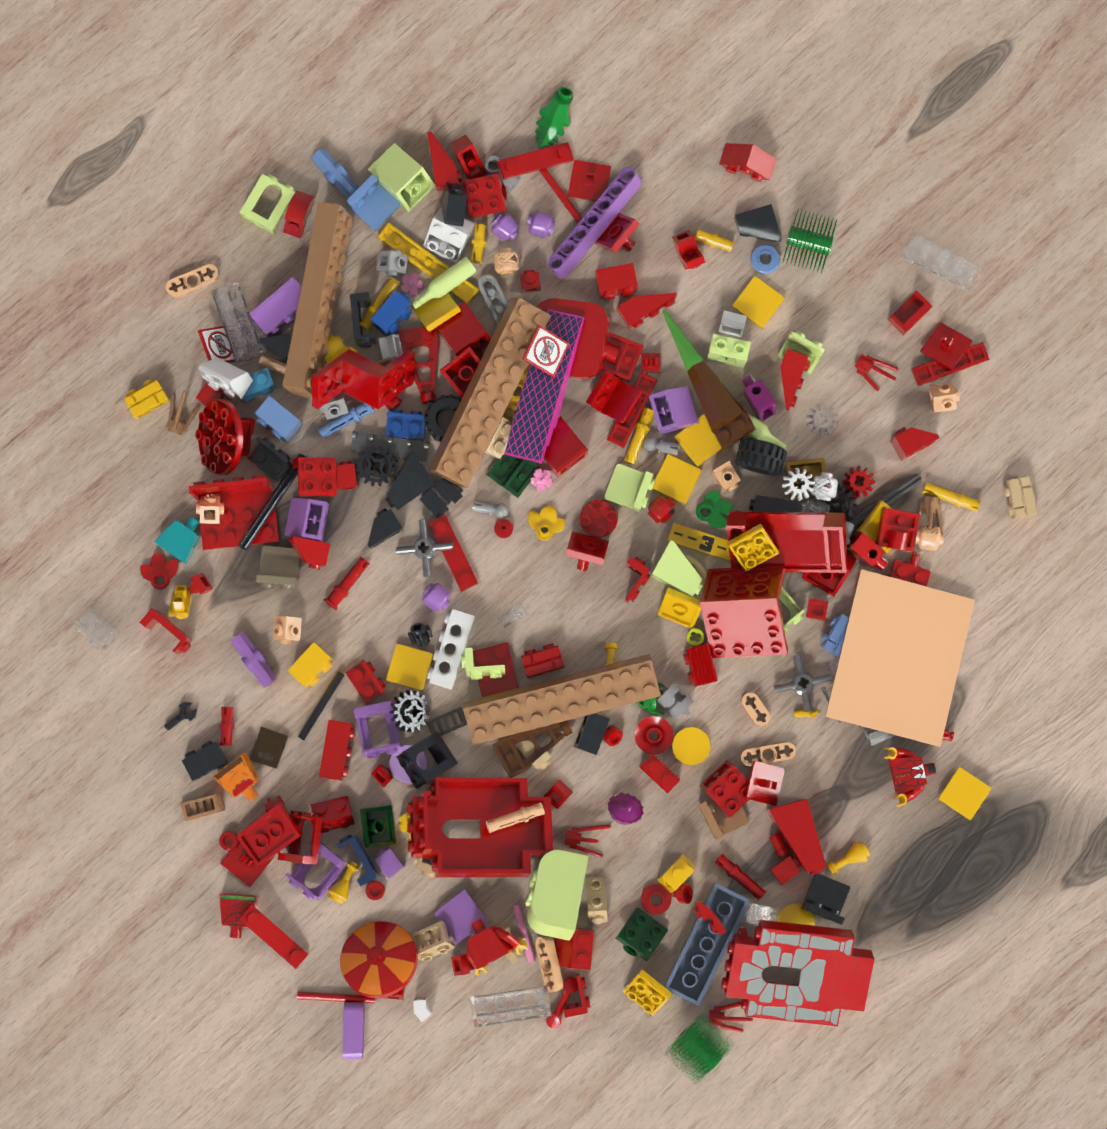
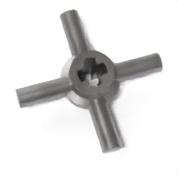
(416, 548)
(811, 681)

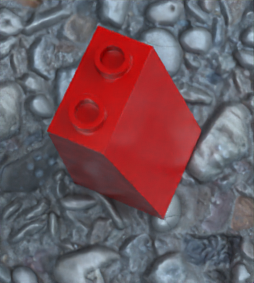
(799, 832)

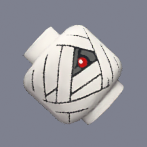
(825, 487)

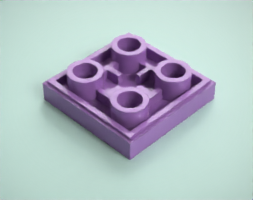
(459, 915)

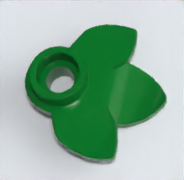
(717, 510)

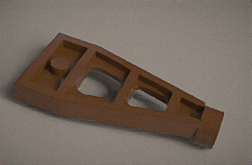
(509, 755)

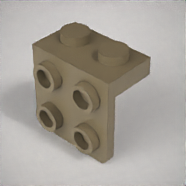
(278, 567)

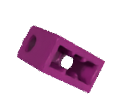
(762, 403)

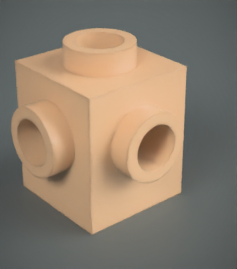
(943, 397)
(209, 508)
(287, 629)

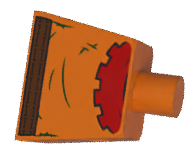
(239, 777)

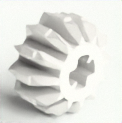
(803, 489)

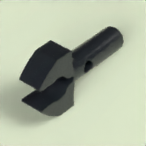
(179, 717)

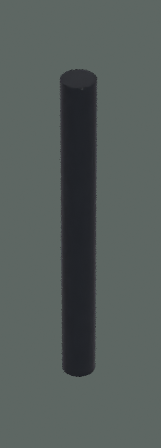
(321, 705)

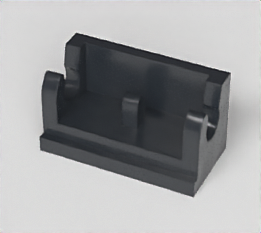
(591, 733)

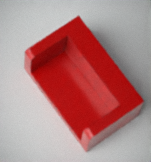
(909, 313)

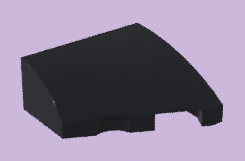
(758, 224)

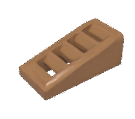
(218, 803)

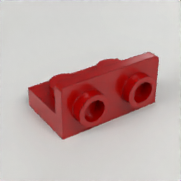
(366, 682)

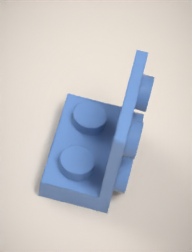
(372, 203)

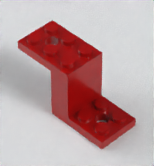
(363, 379)

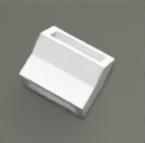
(732, 323)
(390, 346)
(421, 1009)

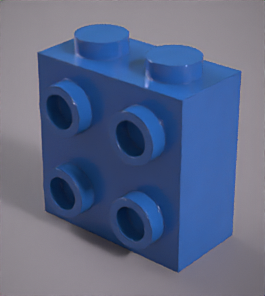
(392, 313)

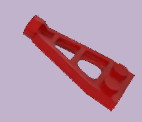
(418, 338)

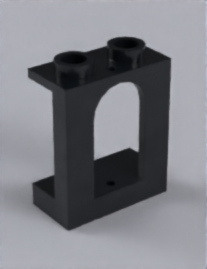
(358, 301)
(438, 750)

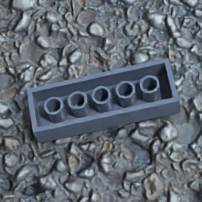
(705, 949)

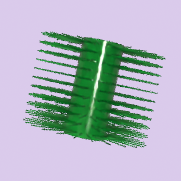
(810, 241)
(697, 1047)

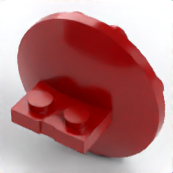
(223, 436)

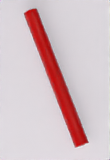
(561, 195)
(334, 997)

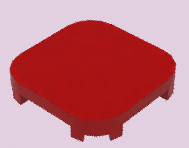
(593, 336)

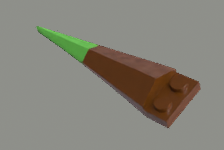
(722, 410)

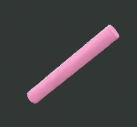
(523, 932)

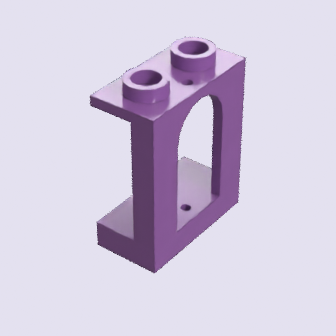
(373, 710)
(298, 876)

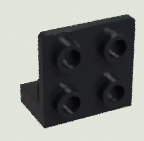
(268, 459)
(826, 898)

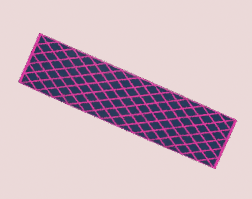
(543, 395)

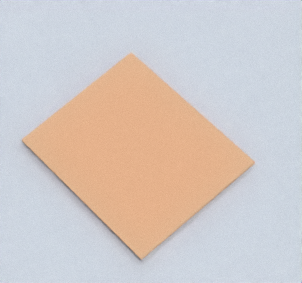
(900, 658)

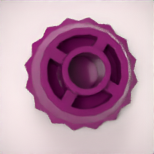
(625, 808)

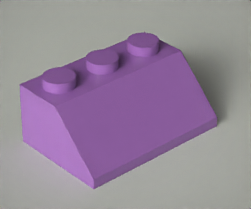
(278, 308)

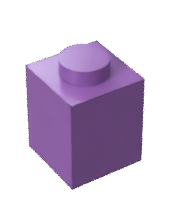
(388, 862)

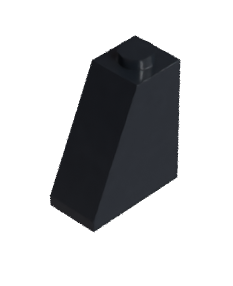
(408, 483)
(771, 504)

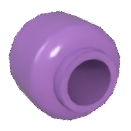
(540, 224)
(504, 227)
(436, 596)

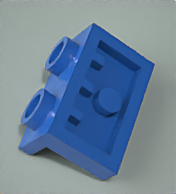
(405, 425)

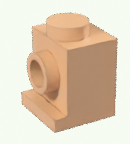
(719, 474)

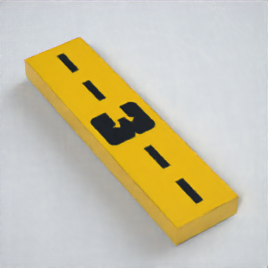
(699, 541)

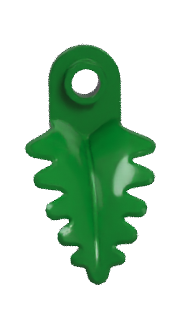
(554, 117)

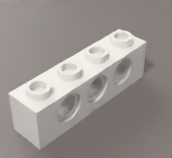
(452, 619)

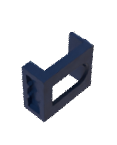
(371, 871)

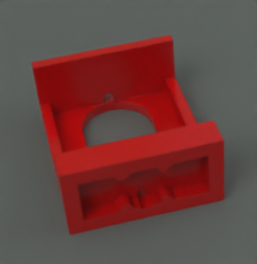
(155, 616)
(294, 848)

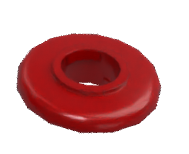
(646, 899)

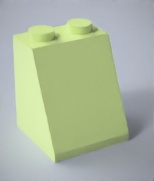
(402, 177)
(677, 572)

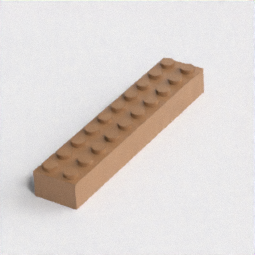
(317, 297)
(487, 394)
(561, 699)

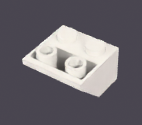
(447, 239)
(226, 377)

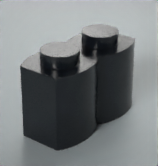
(441, 496)

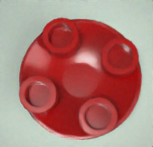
(598, 518)

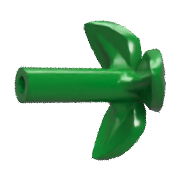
(651, 704)

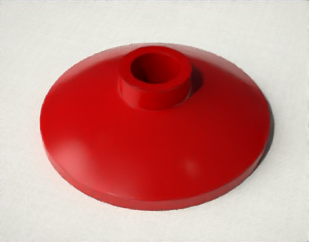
(664, 735)

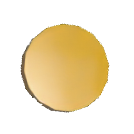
(691, 746)

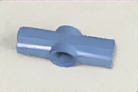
(334, 173)

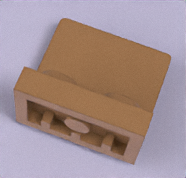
(718, 821)

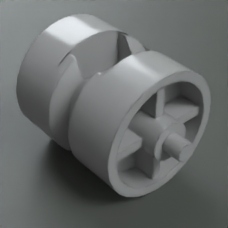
(675, 701)

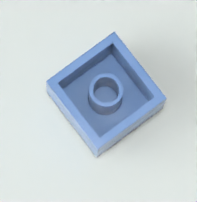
(281, 421)

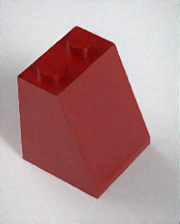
(464, 331)
(564, 449)

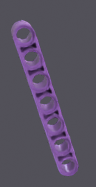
(595, 222)

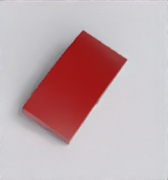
(703, 911)

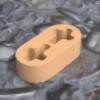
(751, 712)

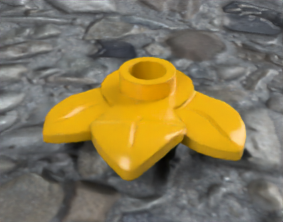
(546, 519)

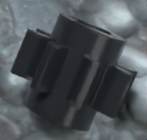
(420, 634)

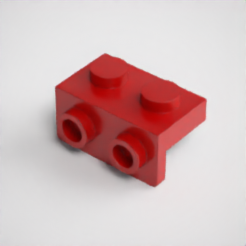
(334, 813)

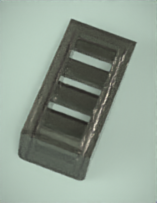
(449, 729)

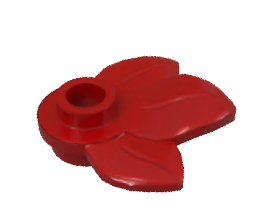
(159, 568)

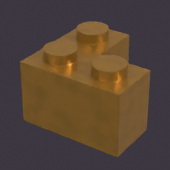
(813, 467)

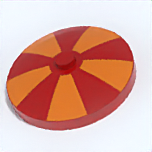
(378, 959)

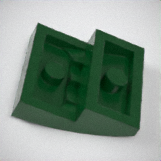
(512, 473)

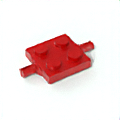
(910, 571)

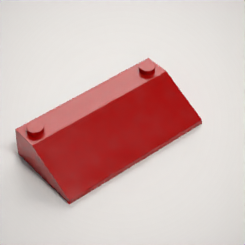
(804, 539)

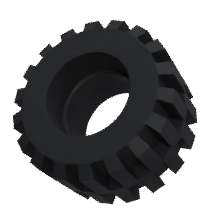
(434, 409)
(760, 457)

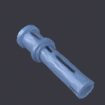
(355, 414)

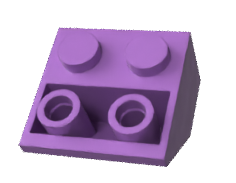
(673, 409)
(307, 519)

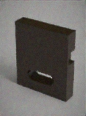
(270, 743)

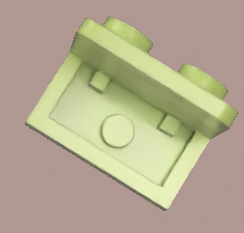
(797, 341)
(629, 487)
(477, 672)

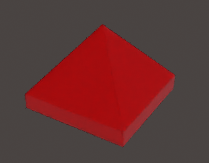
(382, 775)

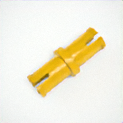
(714, 240)
(478, 243)

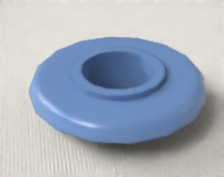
(769, 250)

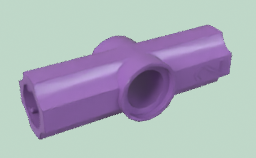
(253, 659)

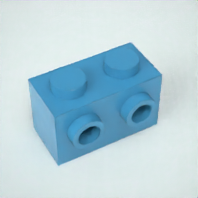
(261, 385)

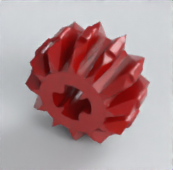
(865, 485)

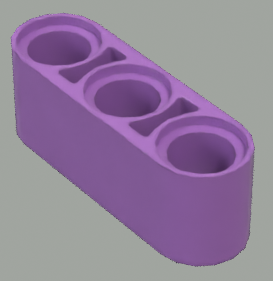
(353, 1030)

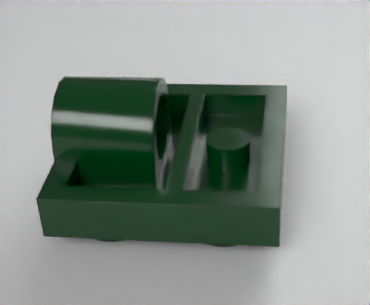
(641, 934)

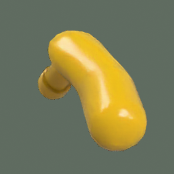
(800, 713)

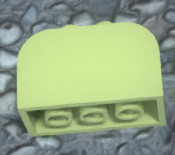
(556, 894)

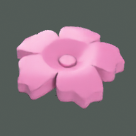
(411, 284)
(541, 479)

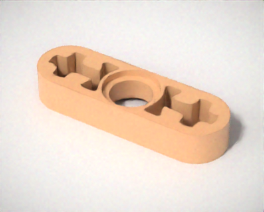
(177, 280)
(781, 746)
(546, 951)

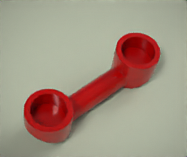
(570, 986)

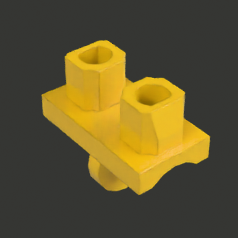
(180, 602)

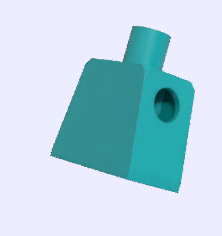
(180, 539)

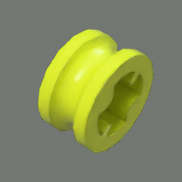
(696, 631)

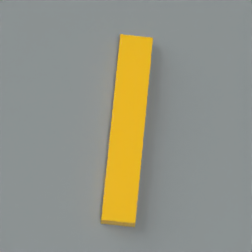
(424, 260)

